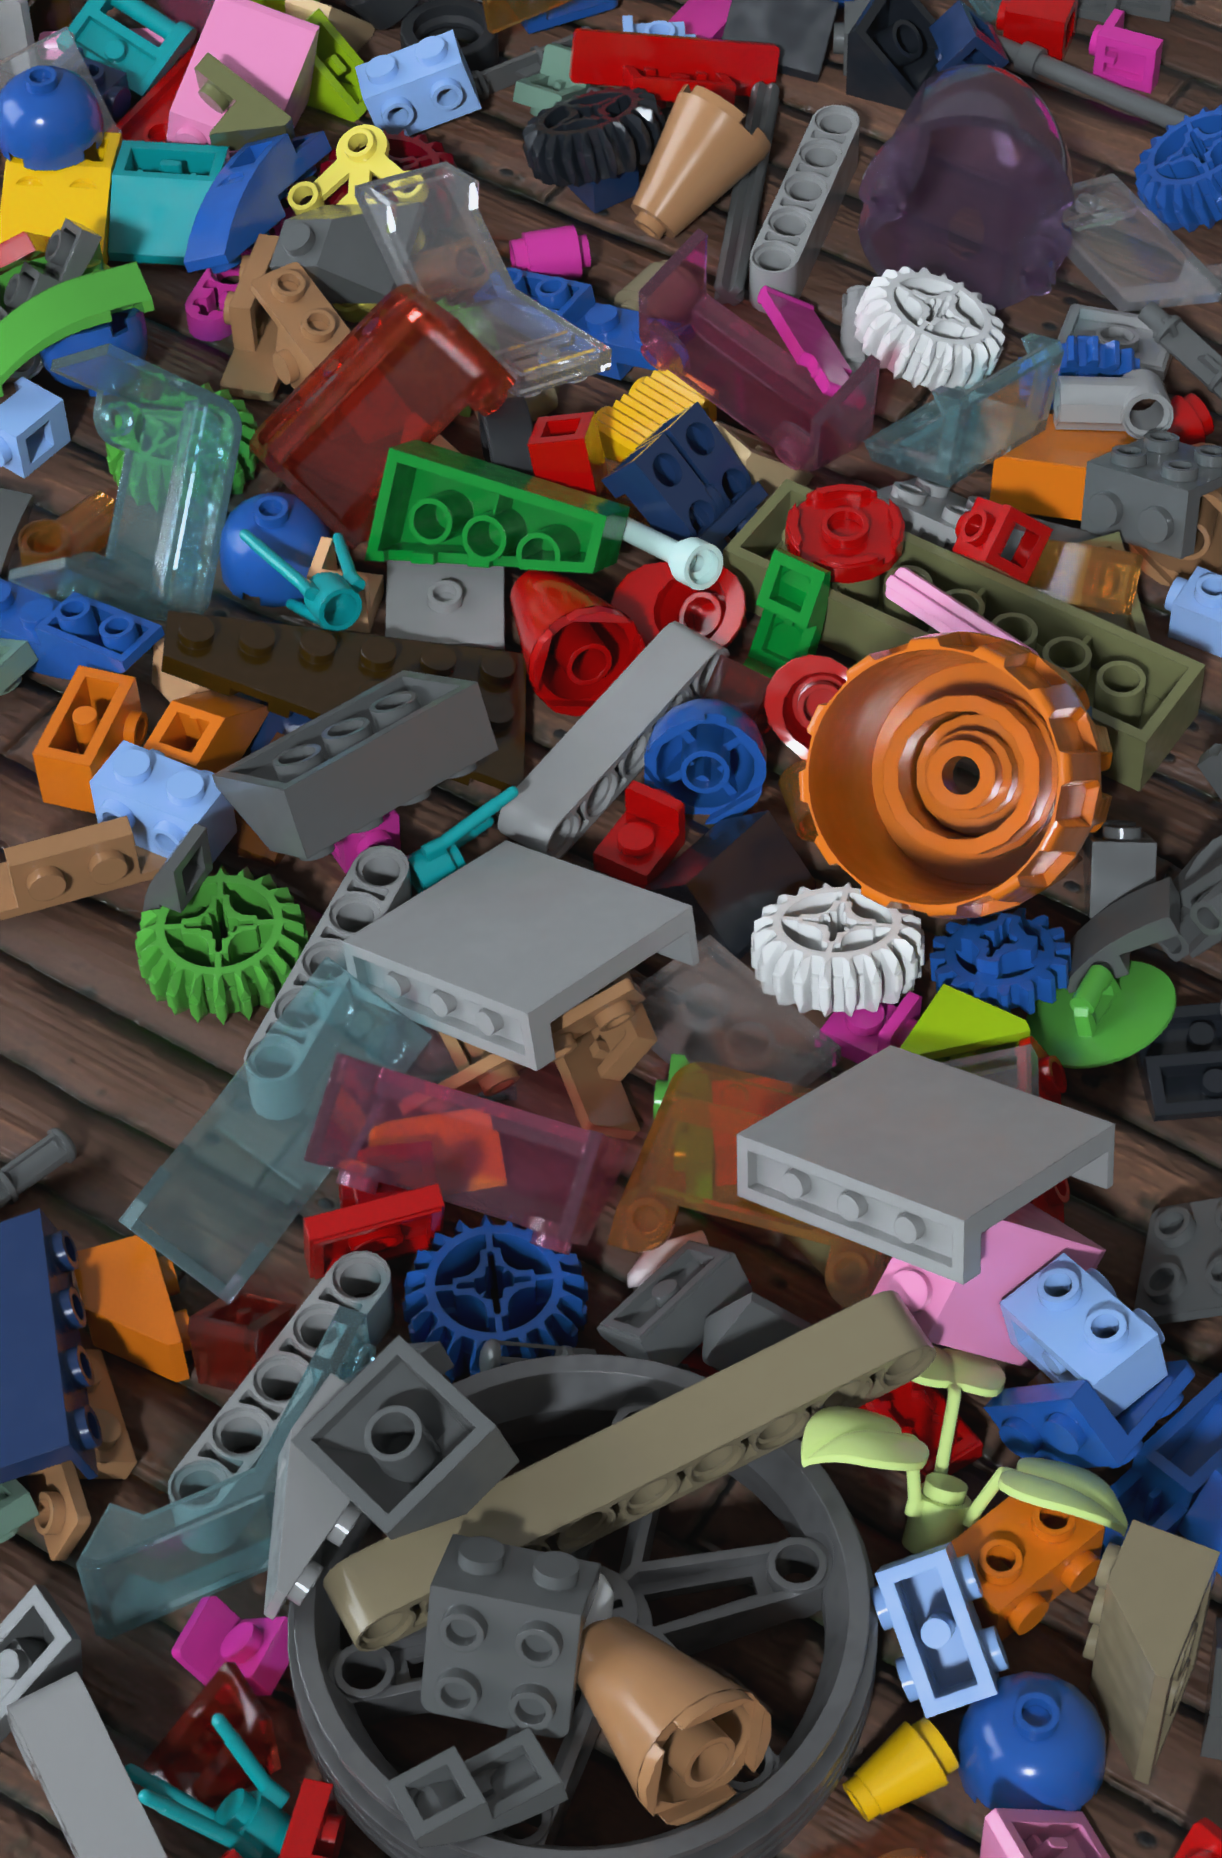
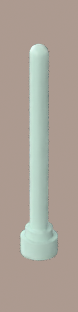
(690, 560)

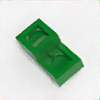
(793, 612)

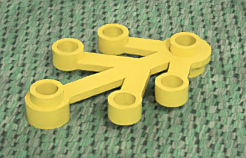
(359, 169)

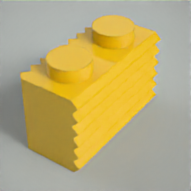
(644, 410)

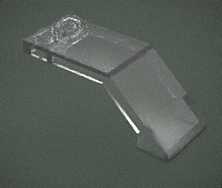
(441, 246)
(1133, 252)

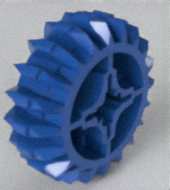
(1184, 172)
(452, 1302)

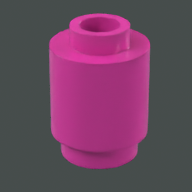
(551, 252)

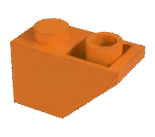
(207, 730)
(130, 1305)

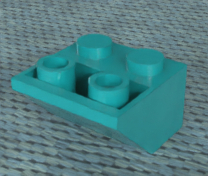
(158, 197)

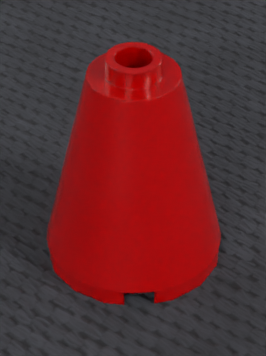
(570, 640)

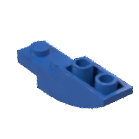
(248, 197)
(576, 303)
(74, 631)

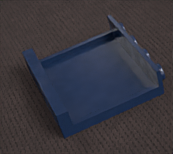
(41, 1353)

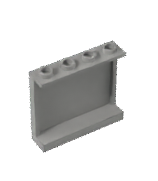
(514, 948)
(917, 1158)

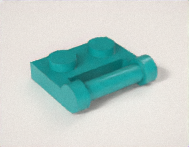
(122, 49)

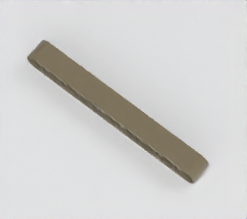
(644, 1459)

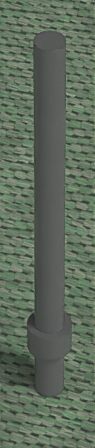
(1035, 61)

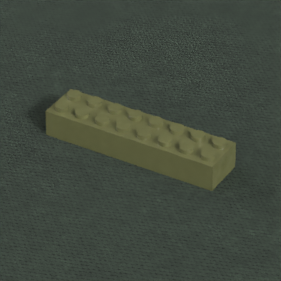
(1133, 684)

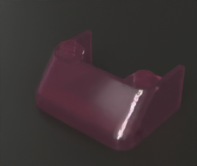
(747, 371)
(479, 1151)

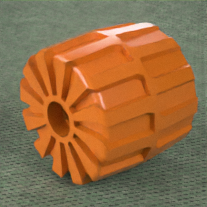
(887, 786)

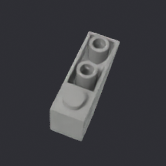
(304, 1515)

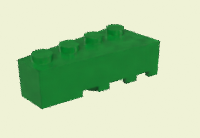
(484, 515)

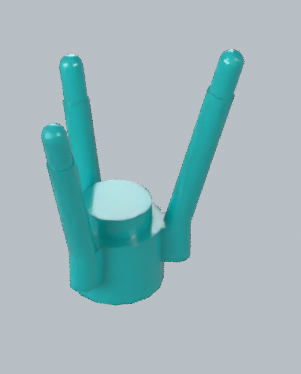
(328, 598)
(442, 855)
(244, 1821)

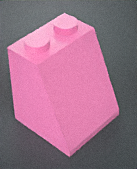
(262, 48)
(971, 1314)

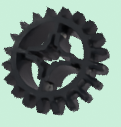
(593, 136)

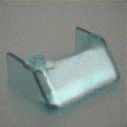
(170, 490)

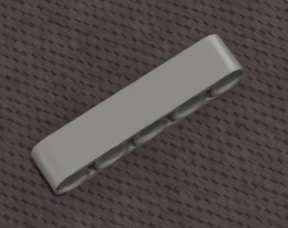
(806, 203)
(608, 743)
(372, 887)
(251, 1410)

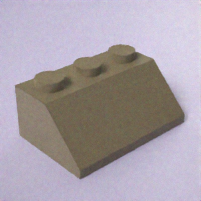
(1147, 1636)

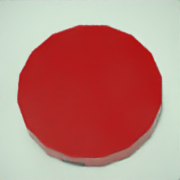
(846, 532)

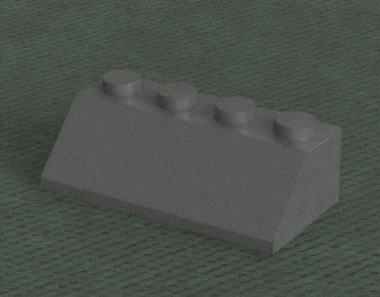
(359, 762)

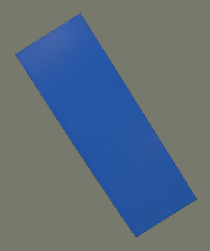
(1172, 1466)

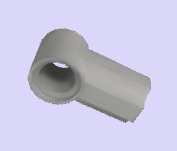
(1108, 402)

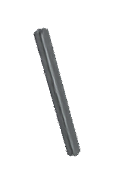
(746, 202)

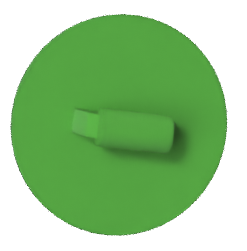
(1105, 1016)

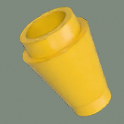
(901, 1770)

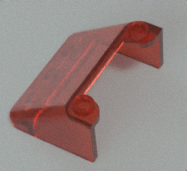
(383, 385)

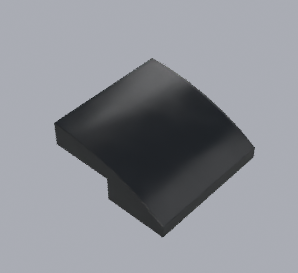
(1185, 1065)

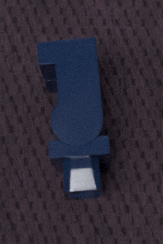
(688, 480)

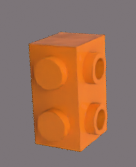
(83, 733)
(1028, 1560)

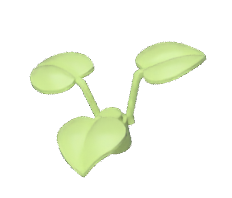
(940, 1505)

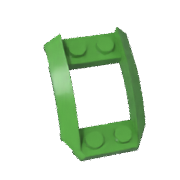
(67, 309)

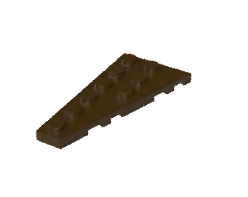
(321, 668)

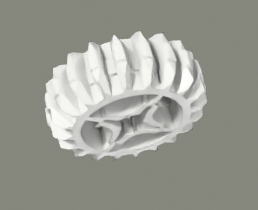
(928, 329)
(836, 951)

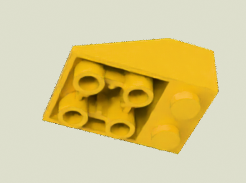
(43, 199)

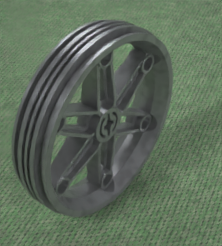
(584, 1397)

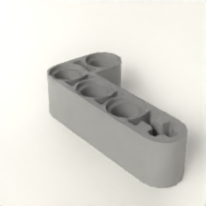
(81, 1772)

